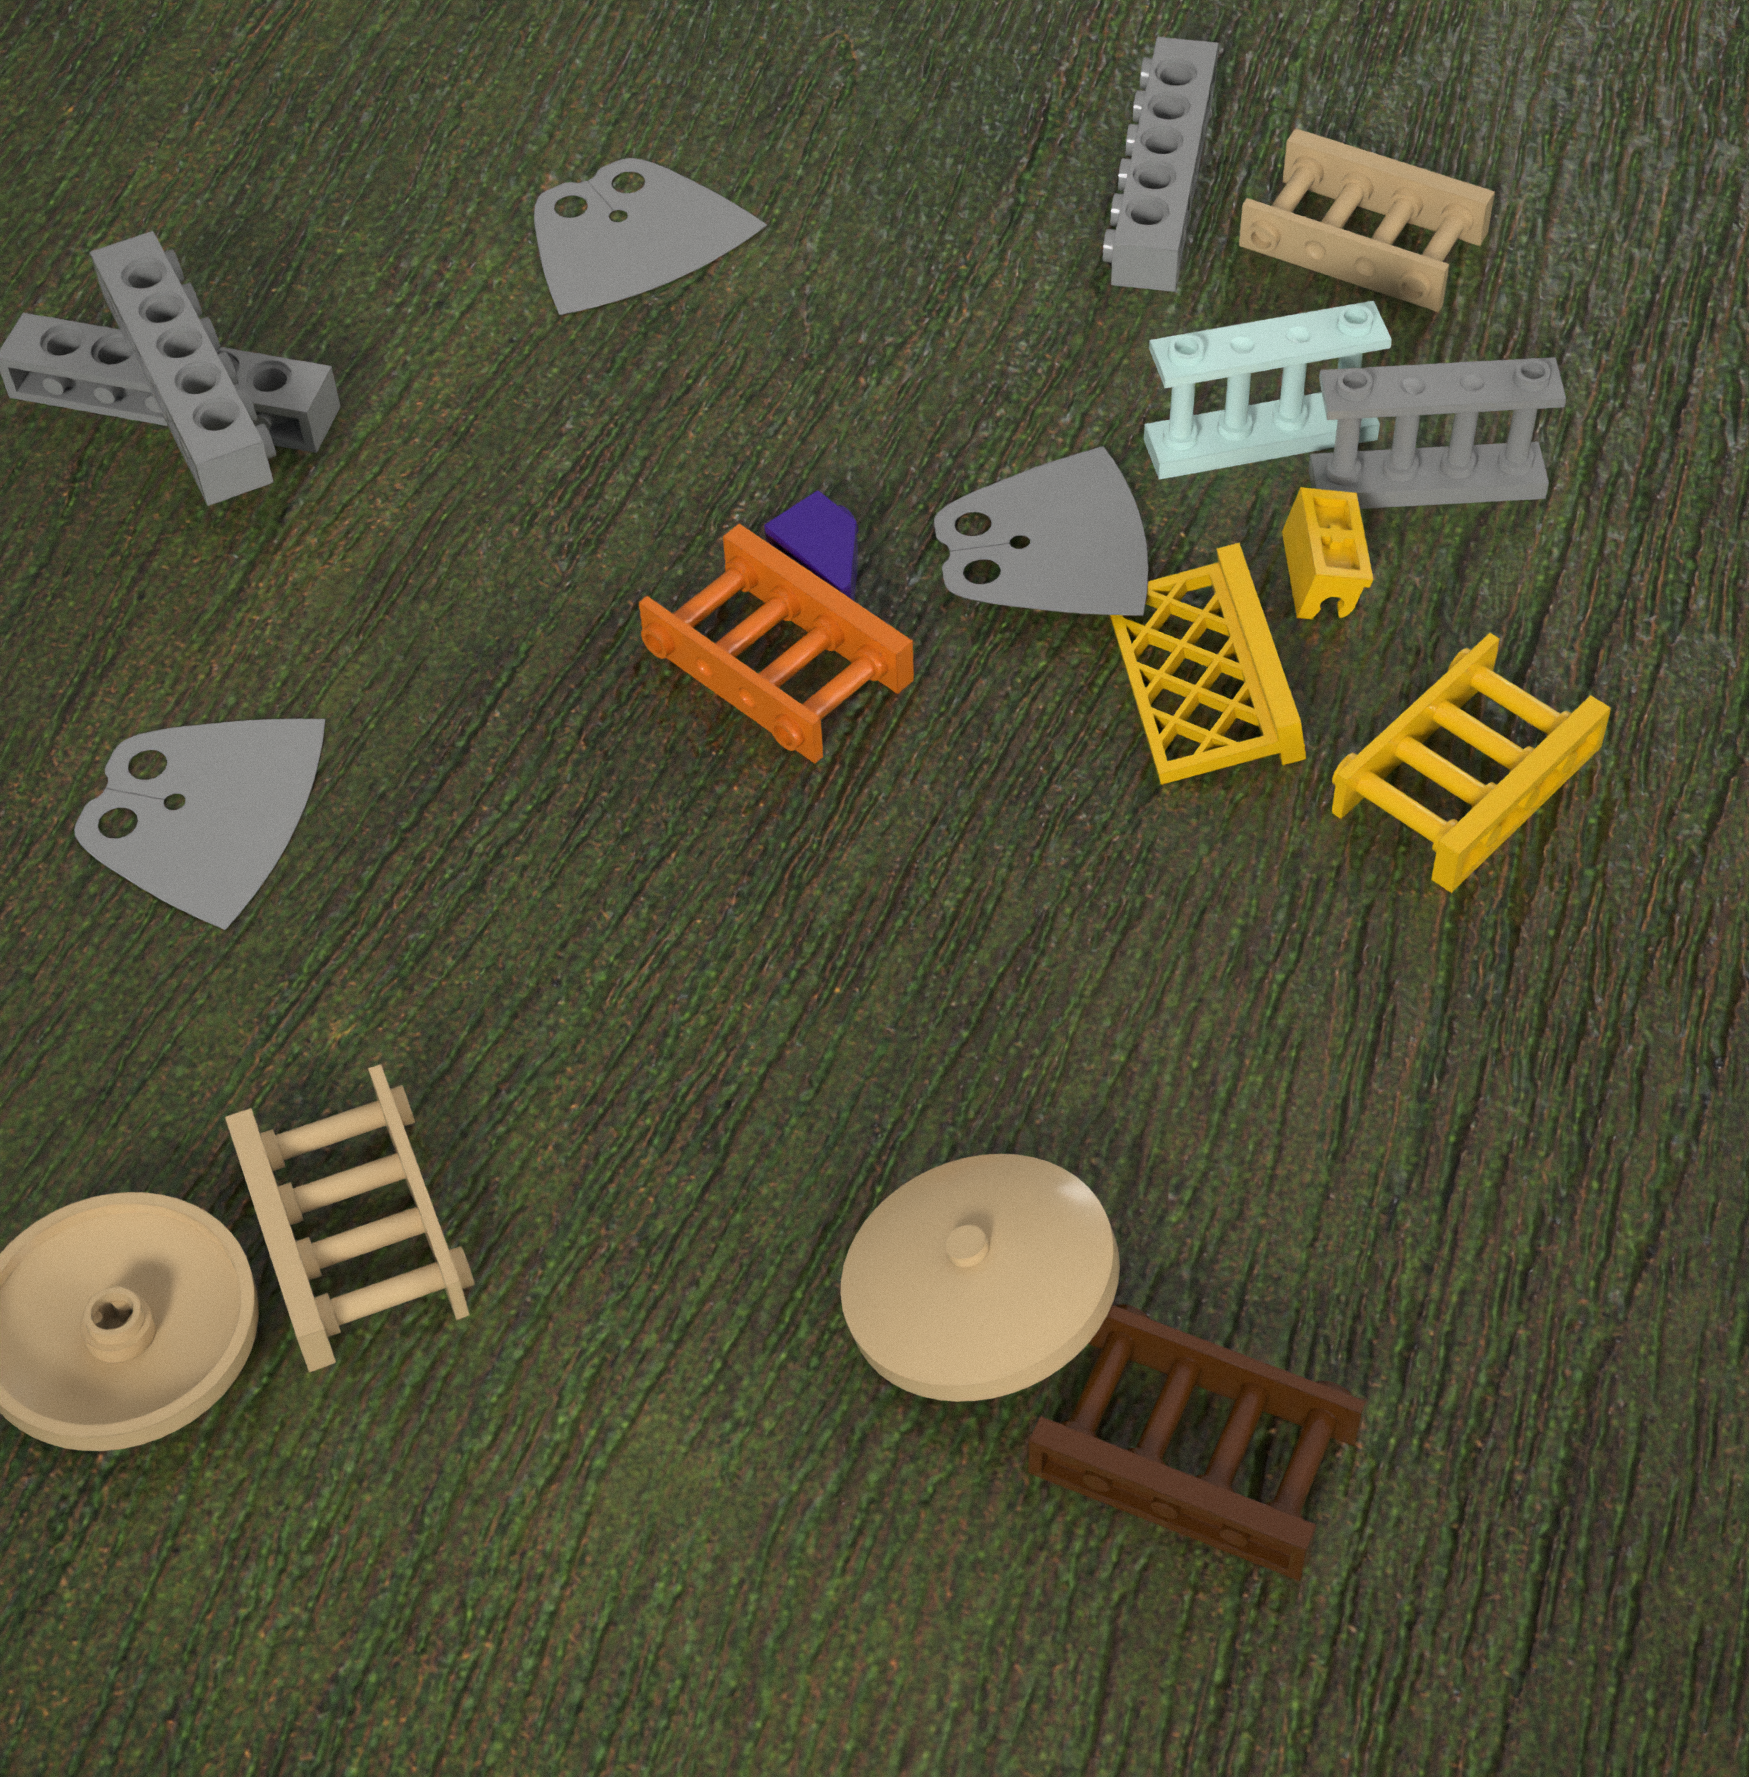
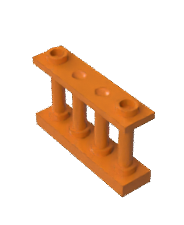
(792, 595)

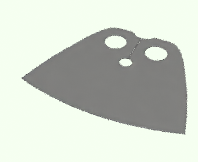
(667, 234)
(1082, 534)
(240, 809)

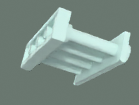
(1264, 429)

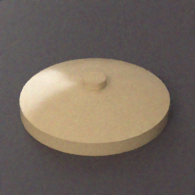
(980, 1277)
(121, 1320)

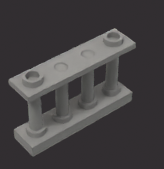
(1444, 473)

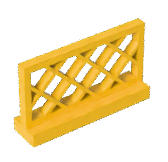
(1256, 665)

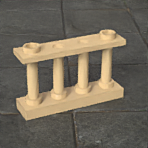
(1379, 185)
(301, 1261)

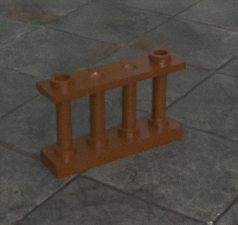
(1203, 1504)

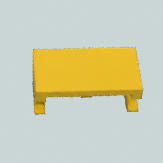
(1326, 551)

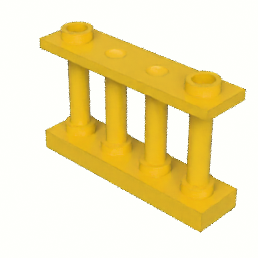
(1495, 808)

